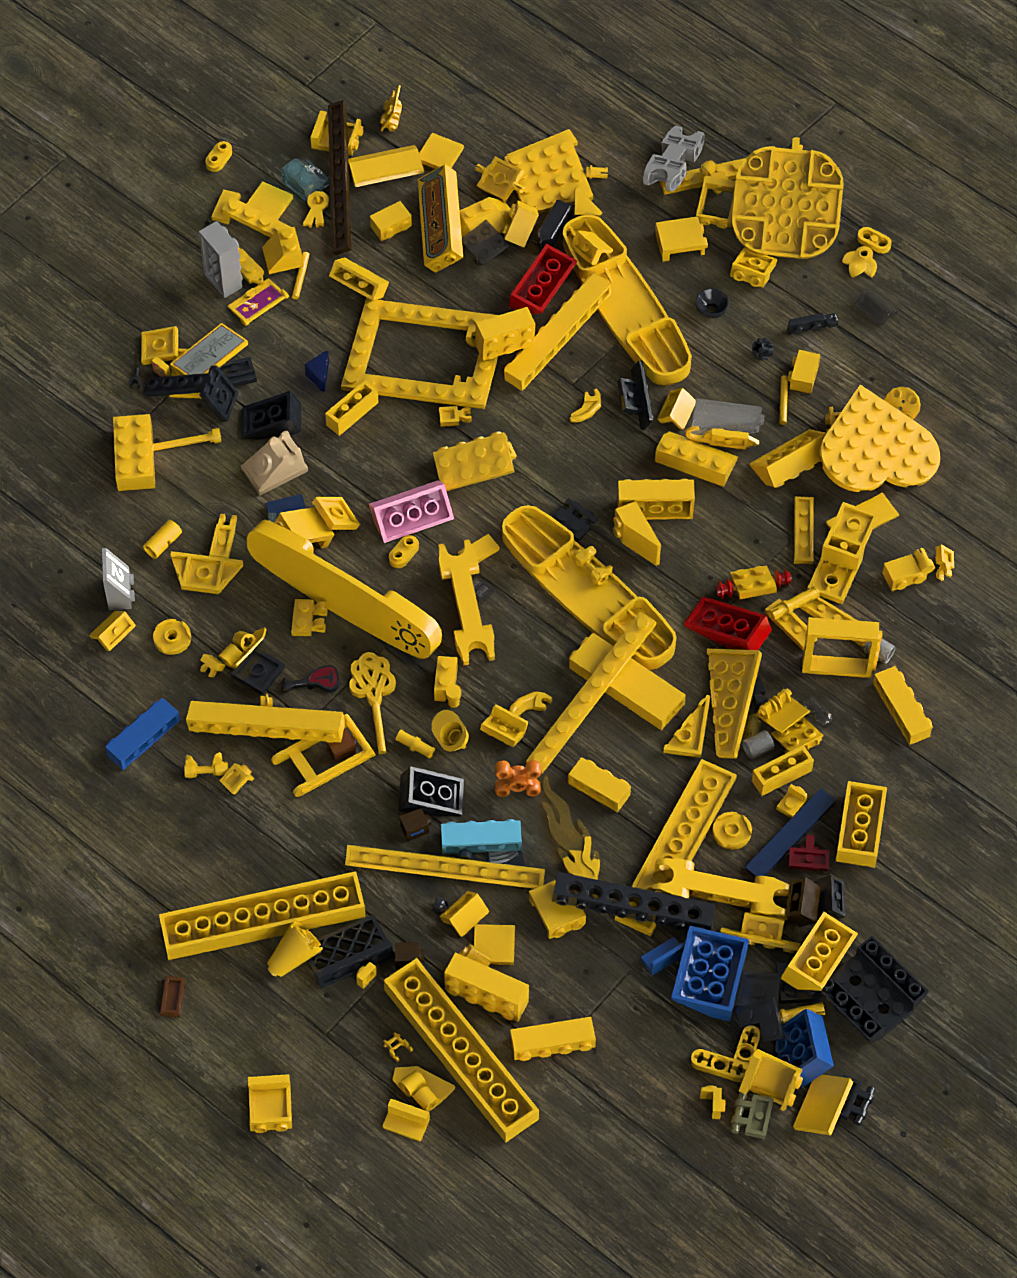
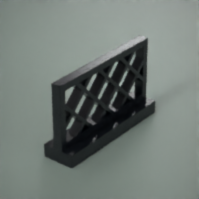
(353, 962)

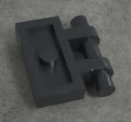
(576, 526)
(849, 1107)

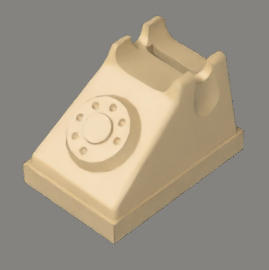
(274, 464)

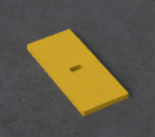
(878, 505)

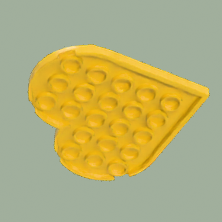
(877, 444)

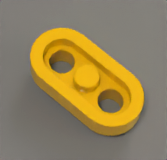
(221, 153)
(876, 241)
(405, 550)

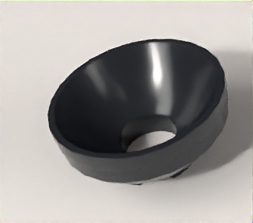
(712, 297)

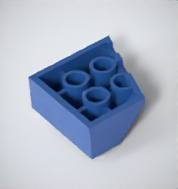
(806, 1045)

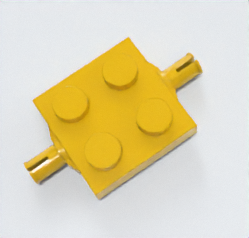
(500, 178)

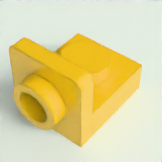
(236, 777)
(792, 801)

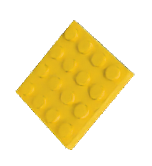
(550, 175)

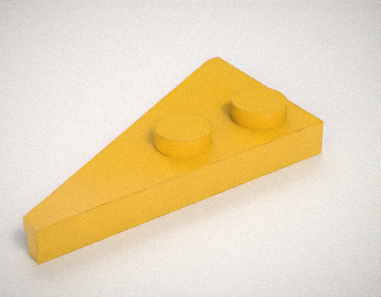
(690, 737)

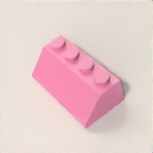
(411, 511)

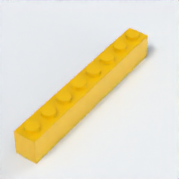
(557, 331)
(265, 721)

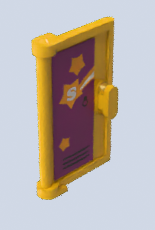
(260, 300)

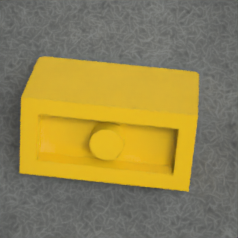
(589, 246)
(677, 408)
(113, 629)
(465, 913)
(406, 1120)

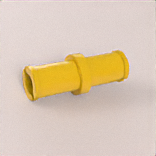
(415, 744)

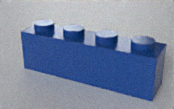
(142, 733)

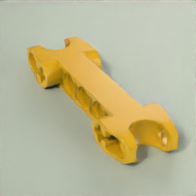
(472, 634)
(756, 895)

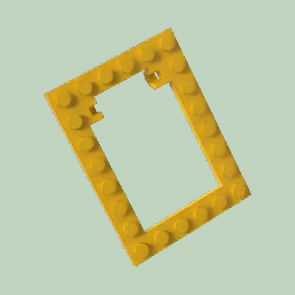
(468, 394)

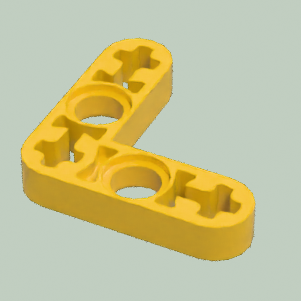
(737, 1062)

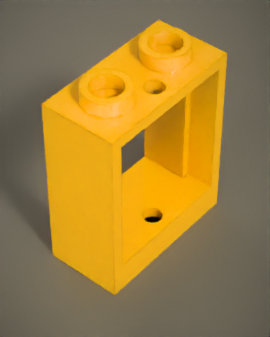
(720, 185)

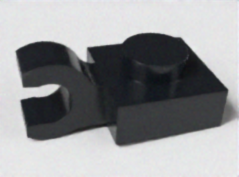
(758, 693)

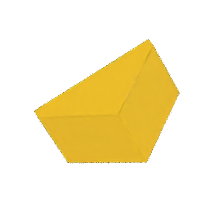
(584, 205)

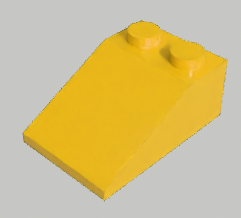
(636, 532)

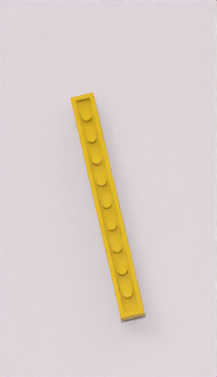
(592, 690)
(444, 867)

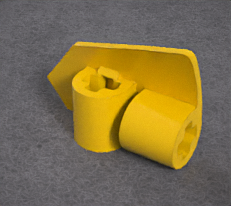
(242, 646)
(422, 1086)

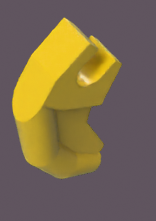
(589, 408)
(530, 701)

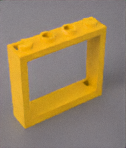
(845, 631)

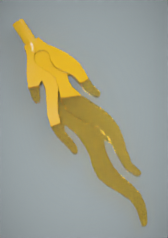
(567, 836)

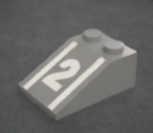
(117, 582)

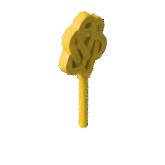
(372, 663)

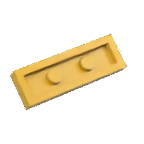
(791, 625)

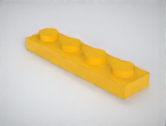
(252, 217)

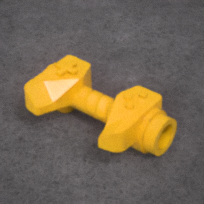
(582, 558)
(217, 767)

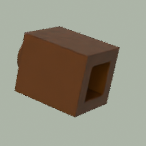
(343, 749)

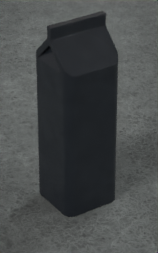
(554, 224)

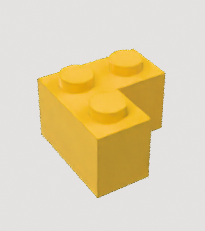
(521, 224)

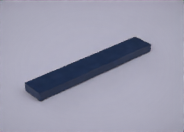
(790, 834)

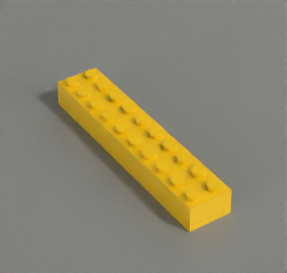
(261, 915)
(461, 1050)

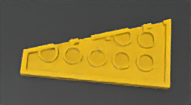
(731, 688)

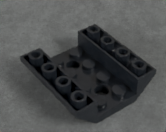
(882, 983)

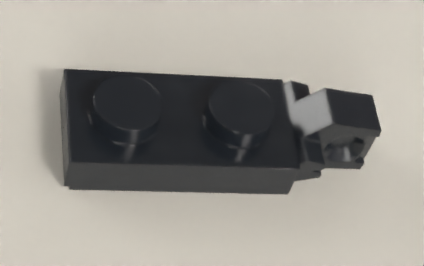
(811, 322)

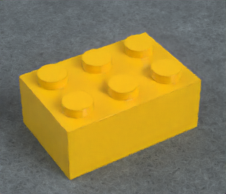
(505, 333)

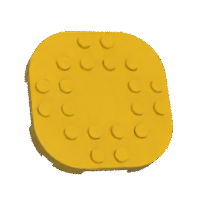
(787, 202)

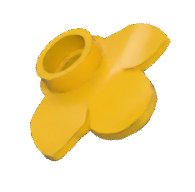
(859, 263)

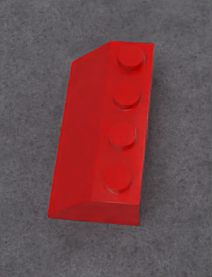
(542, 280)

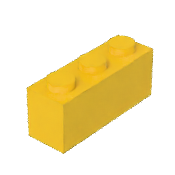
(359, 279)
(351, 407)
(782, 770)
(599, 784)

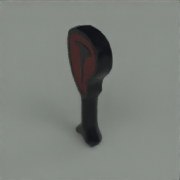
(324, 678)

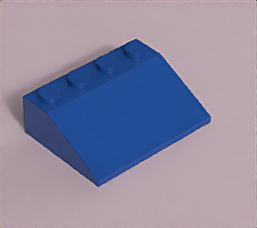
(710, 972)

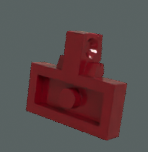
(809, 857)

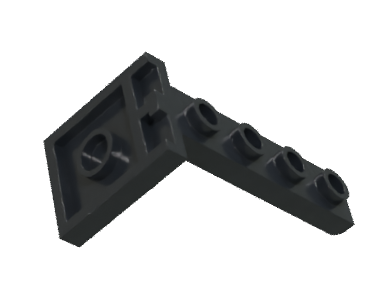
(212, 386)

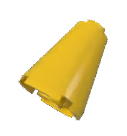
(293, 950)

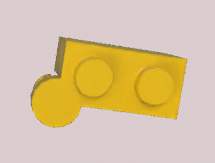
(908, 570)
(445, 681)

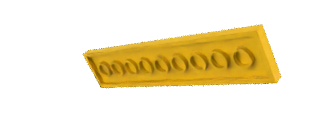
(684, 829)

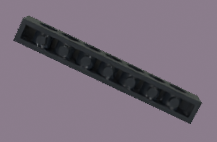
(624, 895)

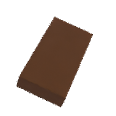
(172, 996)

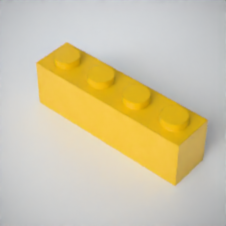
(902, 705)
(552, 1038)

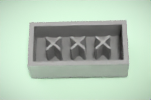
(221, 259)

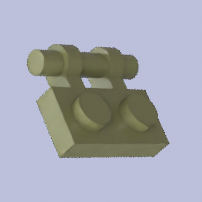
(758, 1118)

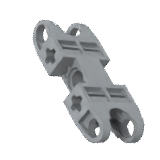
(672, 164)

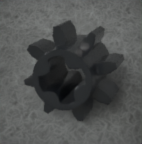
(762, 349)

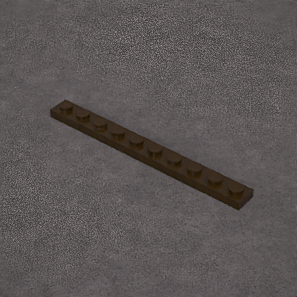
(339, 177)

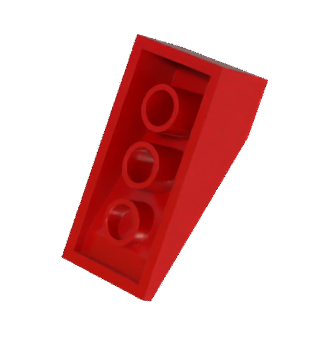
(729, 625)

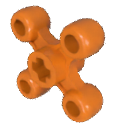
(517, 778)

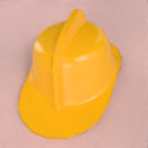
(449, 731)

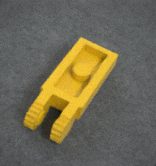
(223, 537)

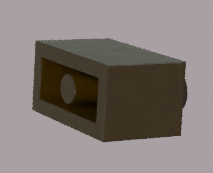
(803, 902)

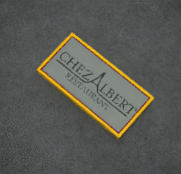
(211, 350)

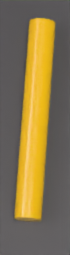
(300, 276)
(783, 400)

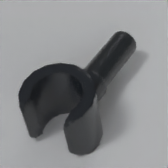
(135, 379)

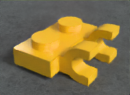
(303, 617)

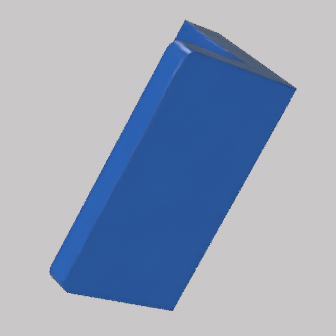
(663, 955)

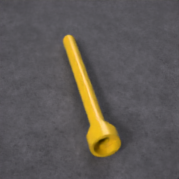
(213, 436)

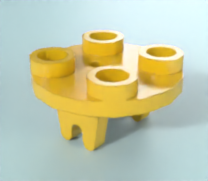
(912, 403)

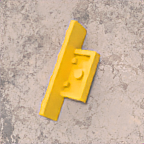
(764, 931)

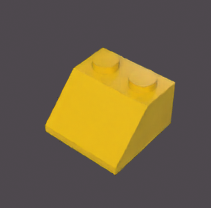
(283, 251)

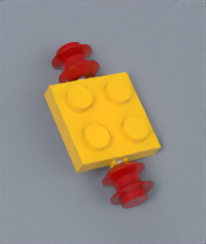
(753, 582)

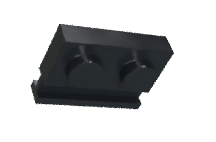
(239, 371)

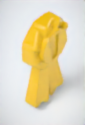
(317, 202)

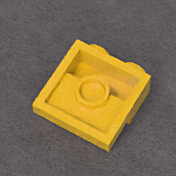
(753, 267)

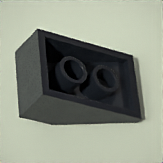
(272, 417)
(431, 791)

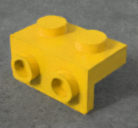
(505, 726)

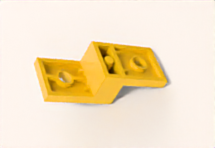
(843, 552)

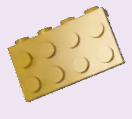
(474, 461)

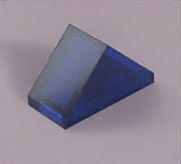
(317, 370)

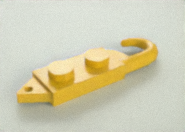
(250, 269)
(723, 438)

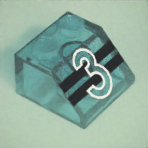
(304, 177)

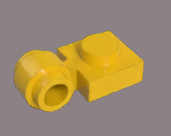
(708, 169)

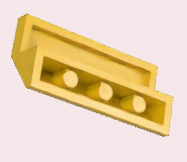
(385, 166)

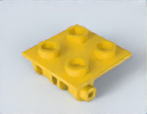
(392, 111)
(782, 711)
(798, 735)

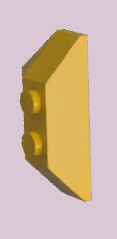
(492, 209)

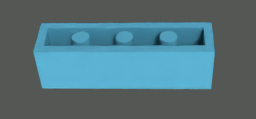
(481, 836)

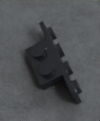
(635, 396)

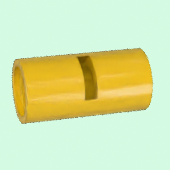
(162, 538)

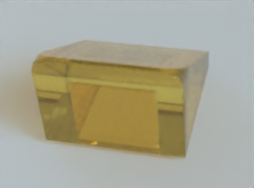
(751, 726)

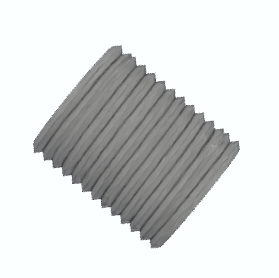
(885, 653)
(758, 744)

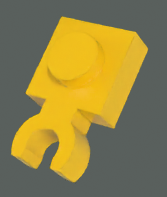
(451, 415)

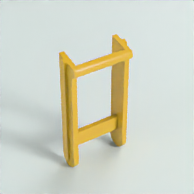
(313, 780)

